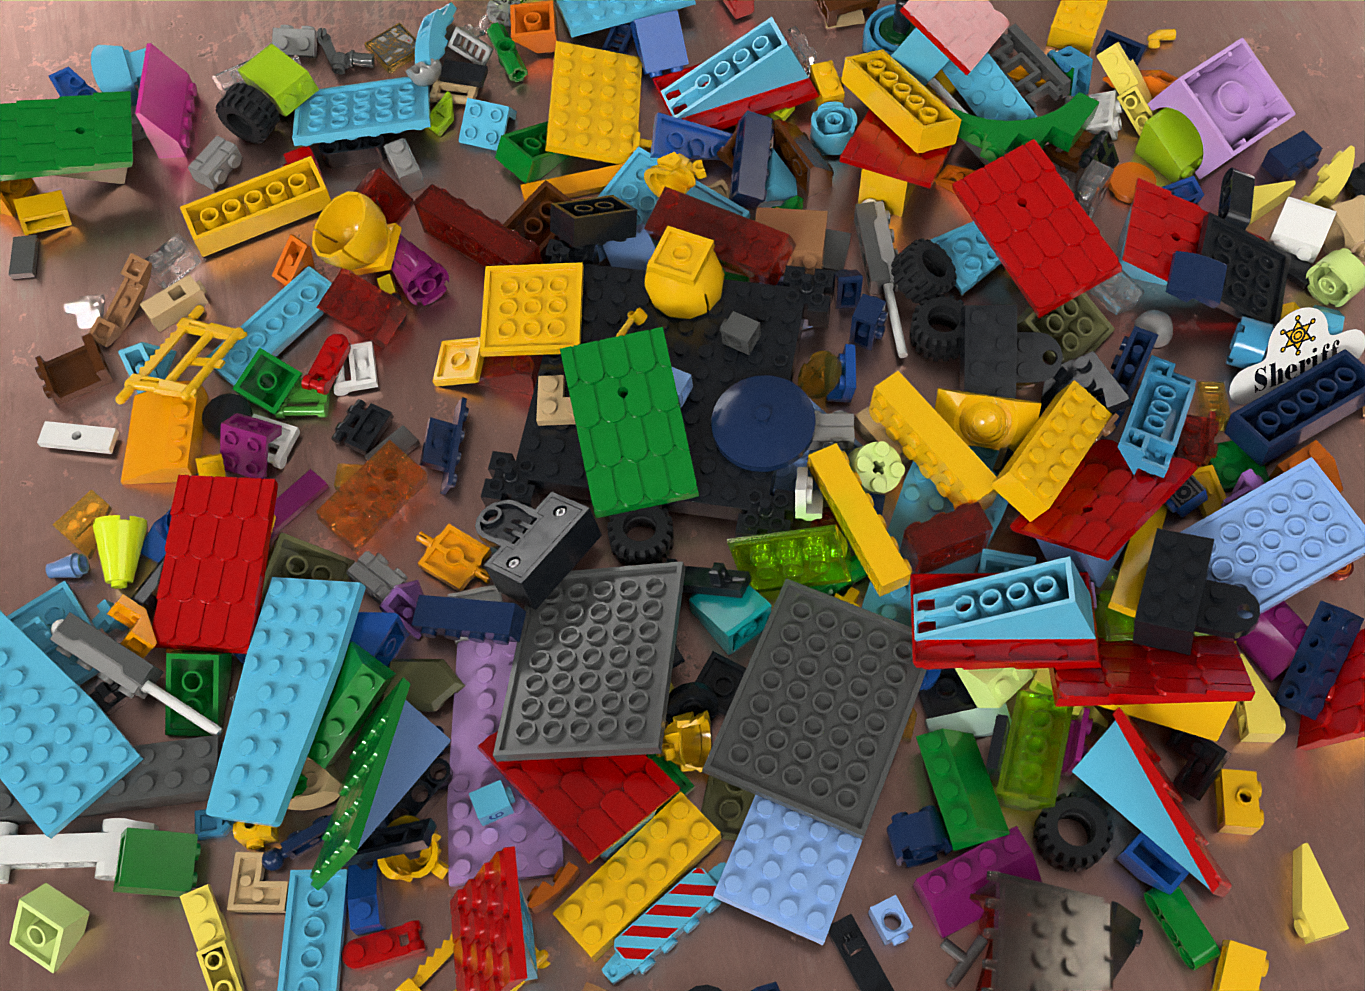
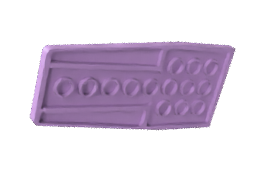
(476, 715)

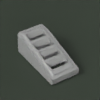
(456, 40)

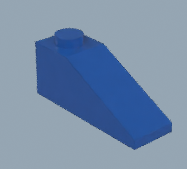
(366, 900)

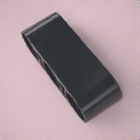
(353, 152)
(1236, 197)
(435, 787)

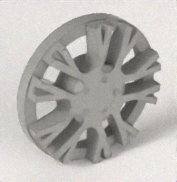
(500, 9)

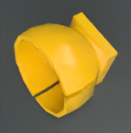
(360, 232)
(683, 274)

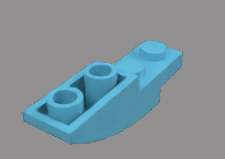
(431, 33)

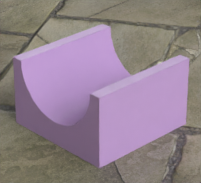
(1228, 103)

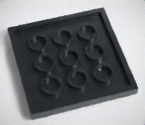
(1254, 270)

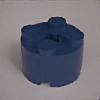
(918, 836)

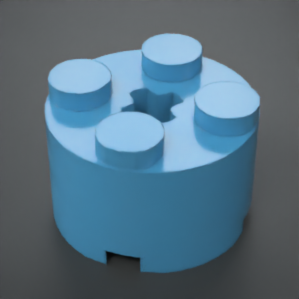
(1249, 343)

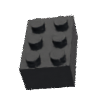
(593, 221)

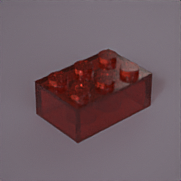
(363, 308)
(946, 538)

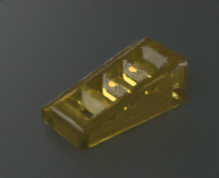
(1219, 402)

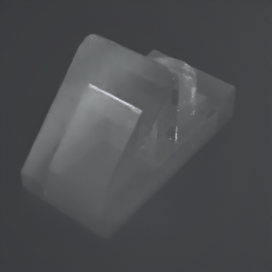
(86, 309)

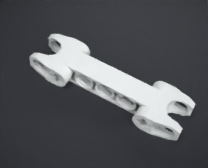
(65, 850)

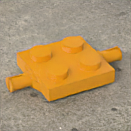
(454, 557)

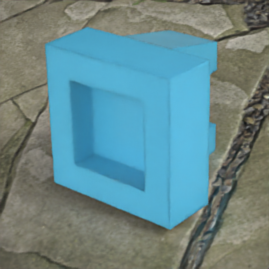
(105, 621)

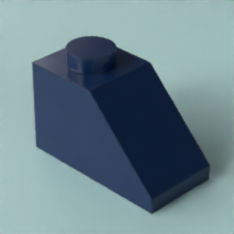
(847, 288)

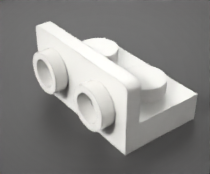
(1107, 114)
(807, 501)

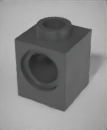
(740, 332)

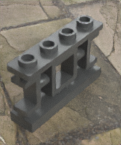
(1035, 63)

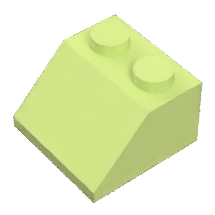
(993, 686)
(48, 926)

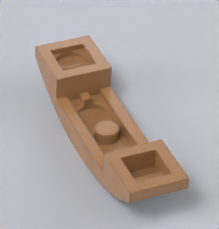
(125, 303)

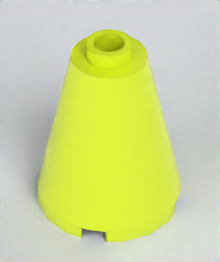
(119, 547)

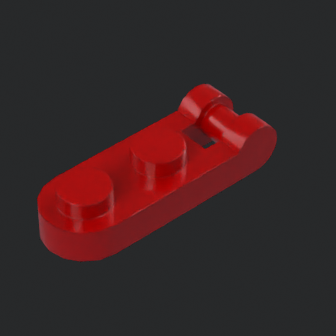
(327, 364)
(383, 946)

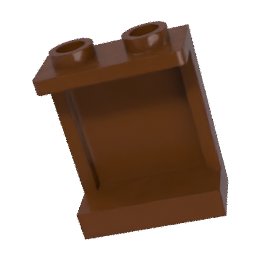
(832, 8)
(74, 372)

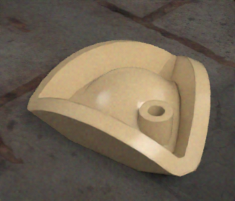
(321, 789)

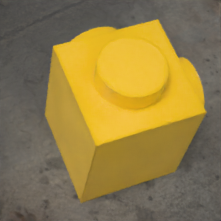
(255, 836)

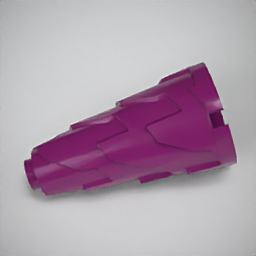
(418, 273)

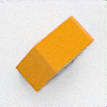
(140, 637)

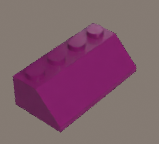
(1274, 640)
(948, 888)

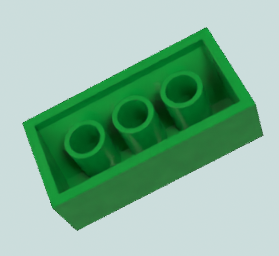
(354, 695)
(962, 787)

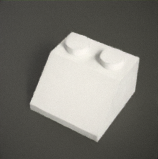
(1301, 228)

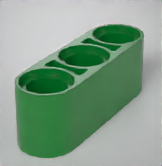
(1182, 927)

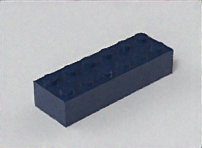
(1299, 408)

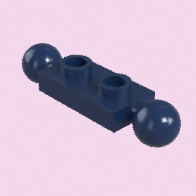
(296, 844)

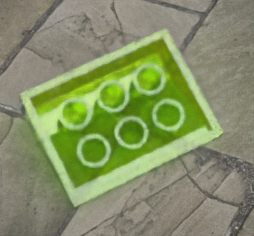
(801, 555)

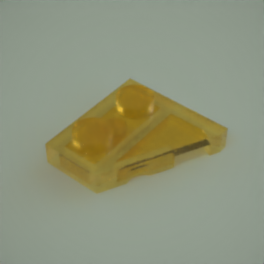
(78, 522)

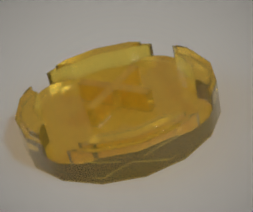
(820, 374)

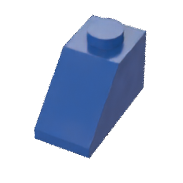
(1152, 864)

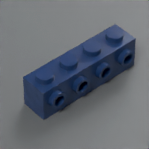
(751, 160)
(1131, 363)
(469, 619)
(1321, 662)

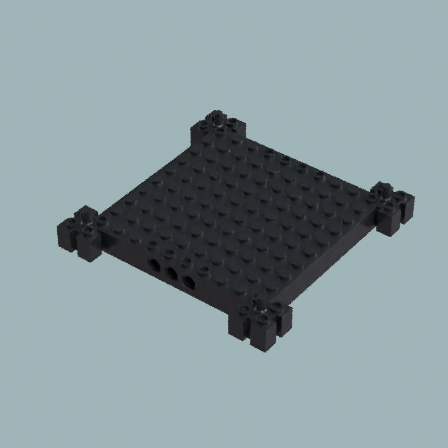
(552, 454)

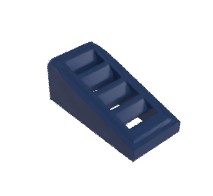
(623, 29)

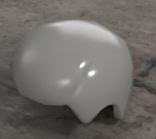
(423, 74)
(1158, 323)

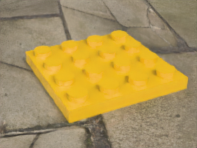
(531, 309)

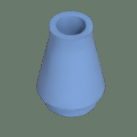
(71, 566)

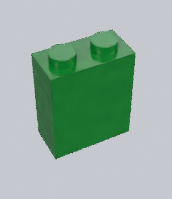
(156, 862)

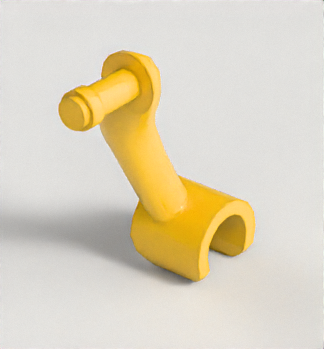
(637, 317)

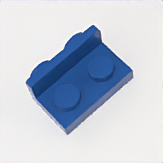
(847, 383)

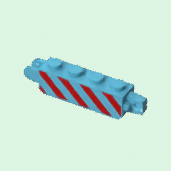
(663, 923)

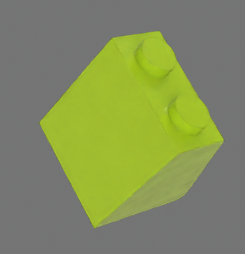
(279, 79)
(1171, 144)

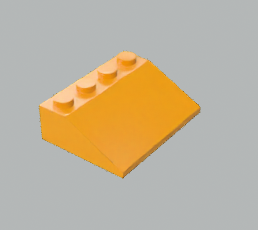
(163, 437)

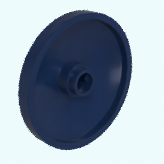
(763, 423)

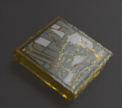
(392, 47)

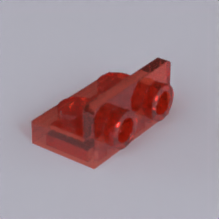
(1197, 439)

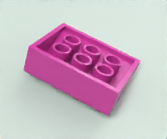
(165, 104)

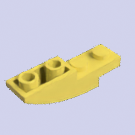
(1129, 84)
(1332, 179)
(213, 940)

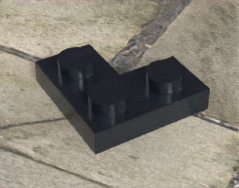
(1203, 762)

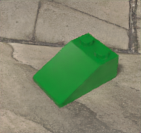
(525, 153)
(200, 682)

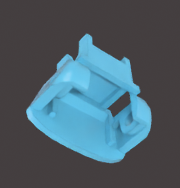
(117, 69)

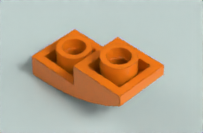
(547, 895)

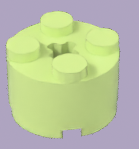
(1336, 278)
(885, 464)

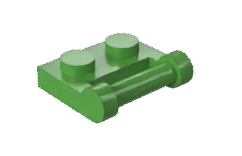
(303, 396)

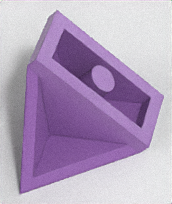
(403, 602)

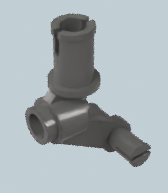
(340, 61)

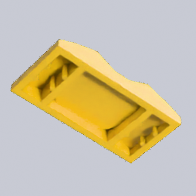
(987, 419)

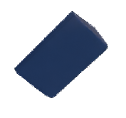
(1133, 49)

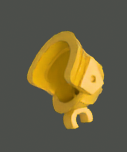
(675, 173)
(688, 741)
(402, 868)

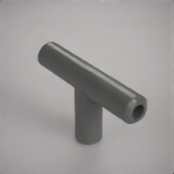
(964, 958)

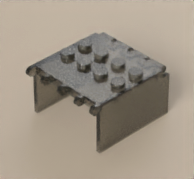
(1047, 937)

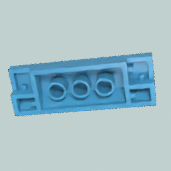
(1156, 418)

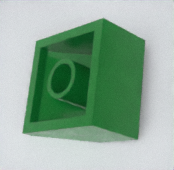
(267, 381)

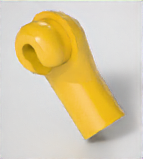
(1160, 35)

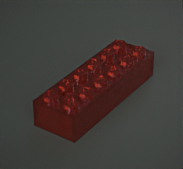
(471, 231)
(738, 241)

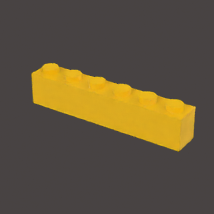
(859, 520)

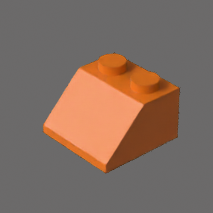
(534, 25)
(1321, 457)

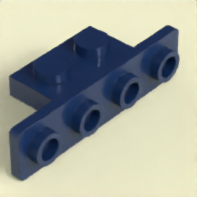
(442, 445)

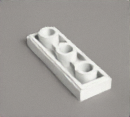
(78, 437)

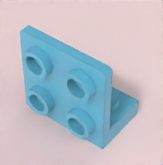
(484, 123)

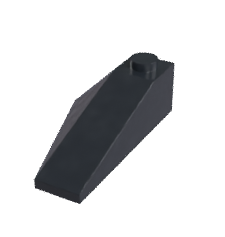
(1125, 935)

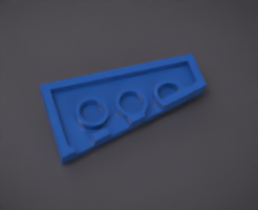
(70, 83)
(686, 138)

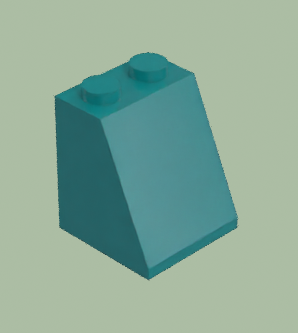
(731, 619)

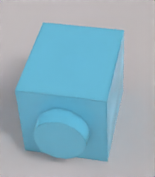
(492, 802)

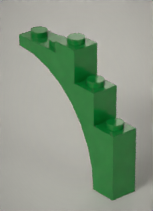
(1058, 128)

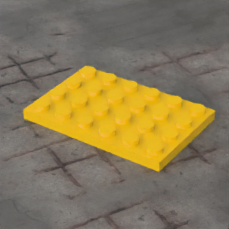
(593, 103)

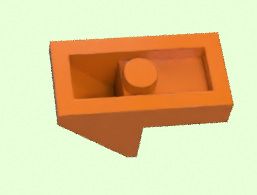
(292, 260)

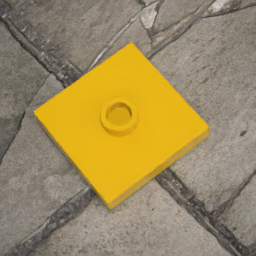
(458, 362)

